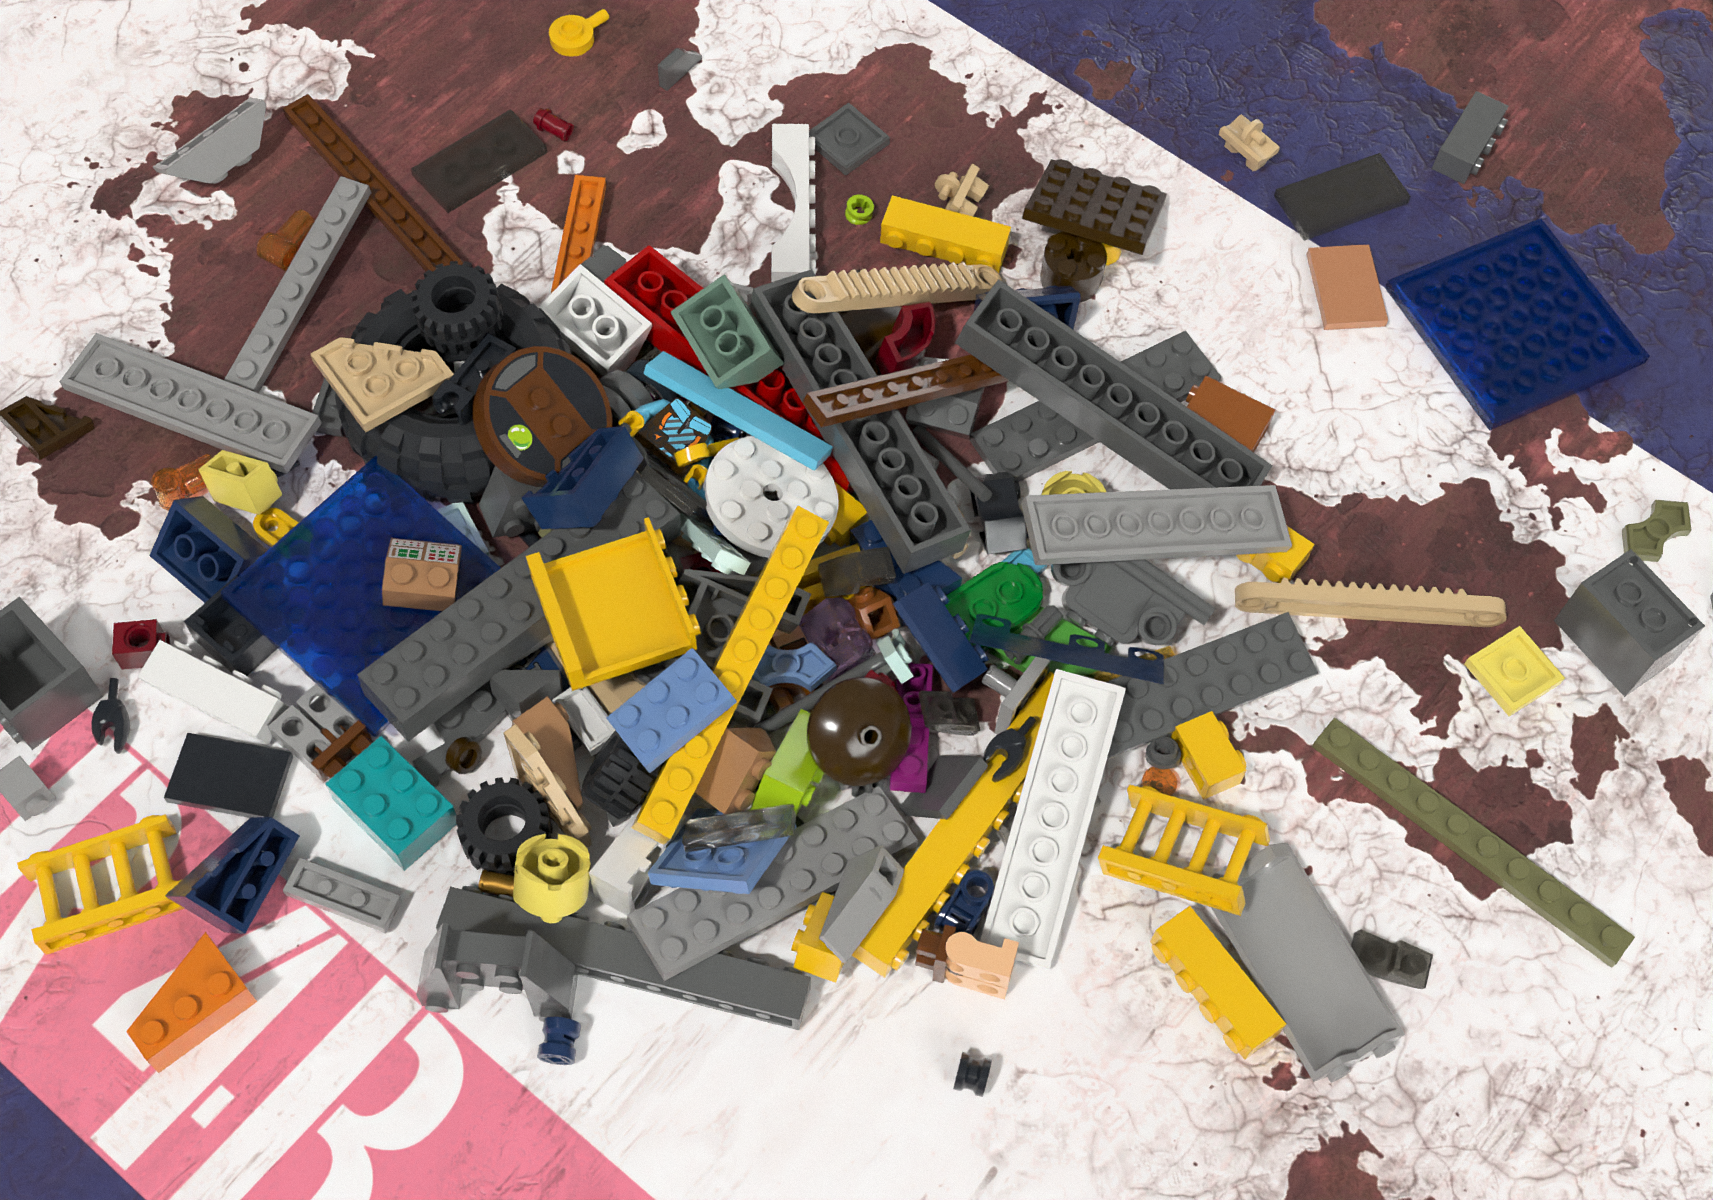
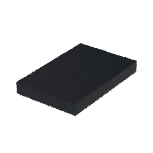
(228, 776)

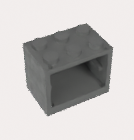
(1628, 622)
(39, 678)

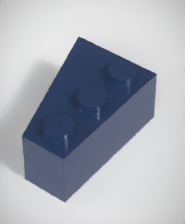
(587, 483)
(936, 573)
(237, 875)

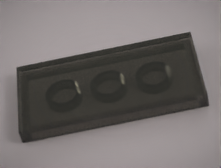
(479, 161)
(1342, 196)

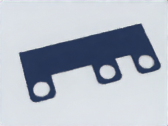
(1071, 654)

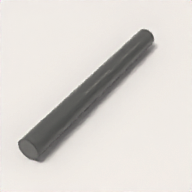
(952, 463)

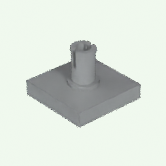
(1015, 691)

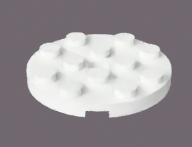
(737, 500)

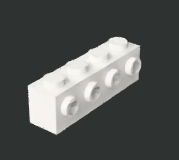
(213, 691)

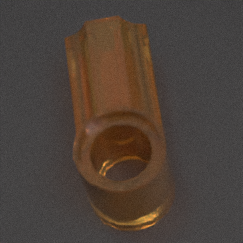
(283, 245)
(184, 481)

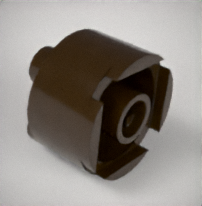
(1073, 263)

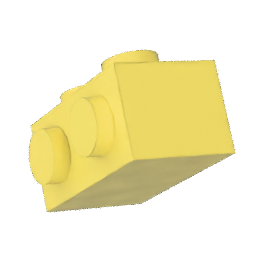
(241, 482)

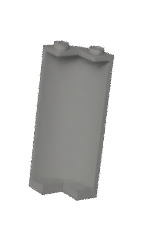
(1307, 967)

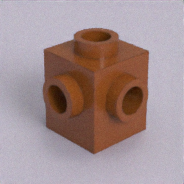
(874, 611)

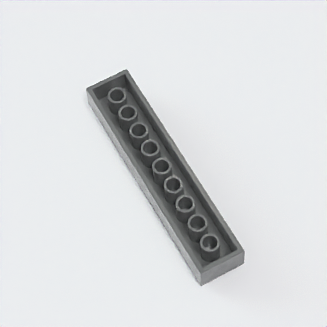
(1104, 396)
(873, 451)
(494, 620)

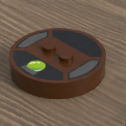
(537, 412)

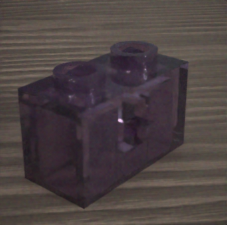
(837, 634)

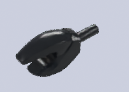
(111, 714)
(1010, 745)

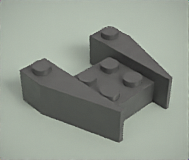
(717, 607)
(495, 960)

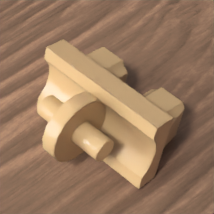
(1249, 141)
(958, 189)

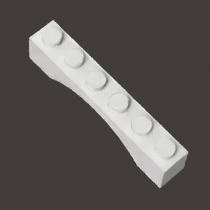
(791, 161)

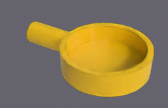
(574, 34)

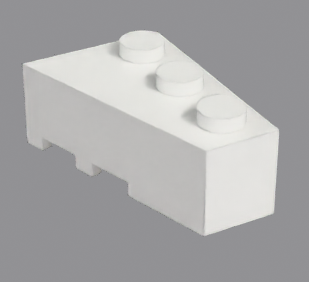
(622, 871)

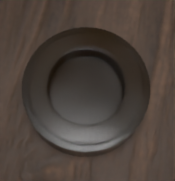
(463, 755)

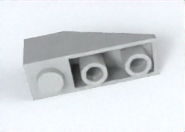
(861, 898)

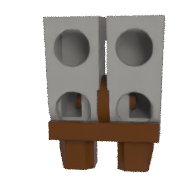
(320, 733)

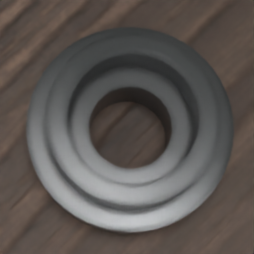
(1163, 753)

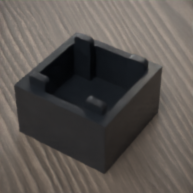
(228, 635)

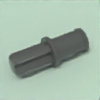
(1038, 628)

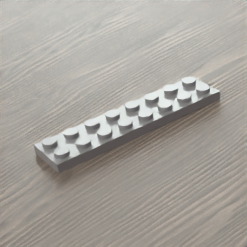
(191, 402)
(1155, 524)
(699, 923)

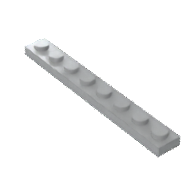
(298, 285)

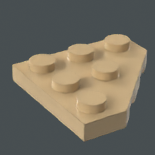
(379, 378)
(532, 769)

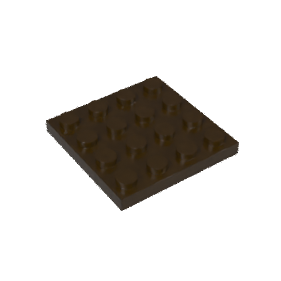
(1095, 206)

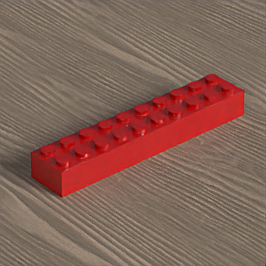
(658, 287)

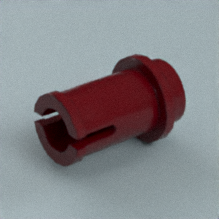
(552, 124)

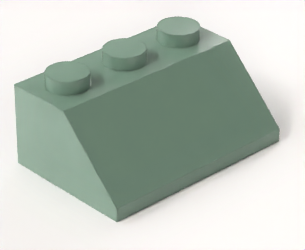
(726, 335)

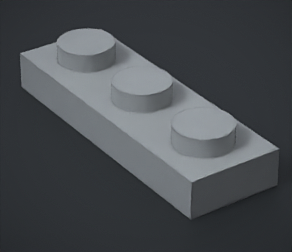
(342, 895)

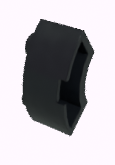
(1001, 514)

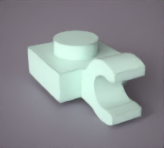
(896, 655)

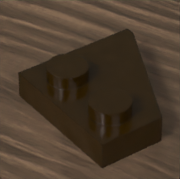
(43, 426)

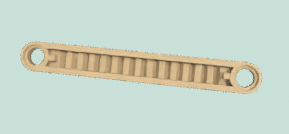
(893, 287)
(1370, 603)

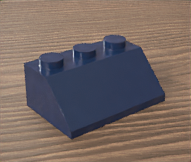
(1058, 301)
(203, 546)
(941, 636)

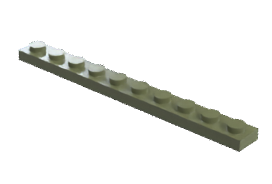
(1474, 843)

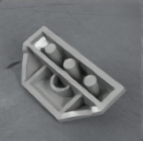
(220, 146)

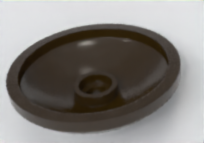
(839, 727)

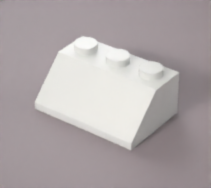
(596, 322)

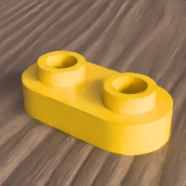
(269, 519)

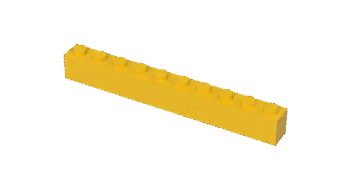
(734, 669)
(948, 850)

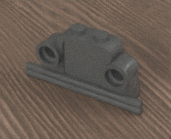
(1127, 600)

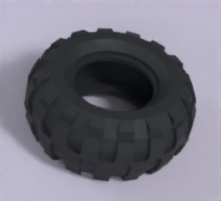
(428, 451)

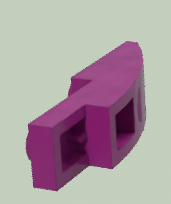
(912, 771)

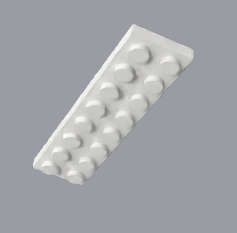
(1053, 816)

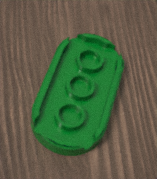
(1009, 594)

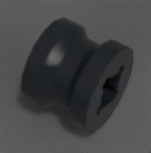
(972, 1074)

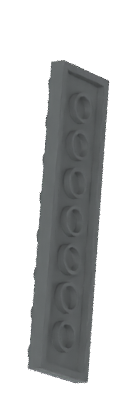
(1041, 437)
(1212, 679)

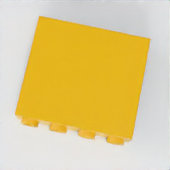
(614, 607)

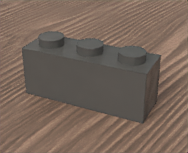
(1471, 138)

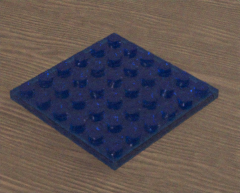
(1516, 323)
(324, 582)

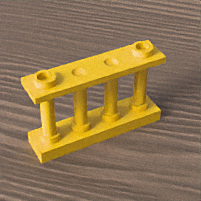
(1186, 882)
(96, 919)

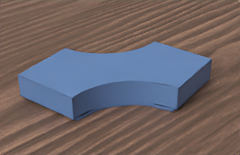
(800, 666)

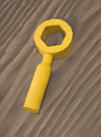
(699, 452)

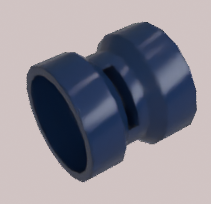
(559, 1041)

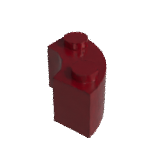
(909, 339)

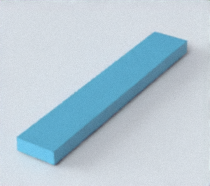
(738, 411)

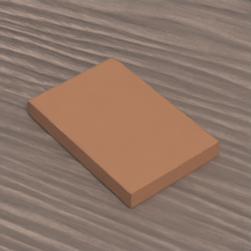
(1347, 287)

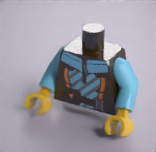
(668, 428)

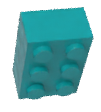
(392, 803)

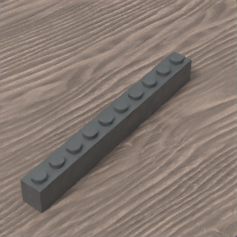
(618, 957)

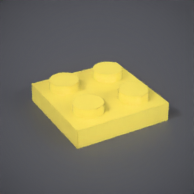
(1514, 671)

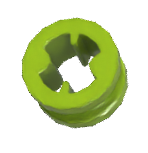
(852, 214)

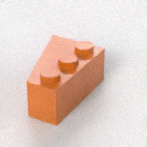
(190, 1006)

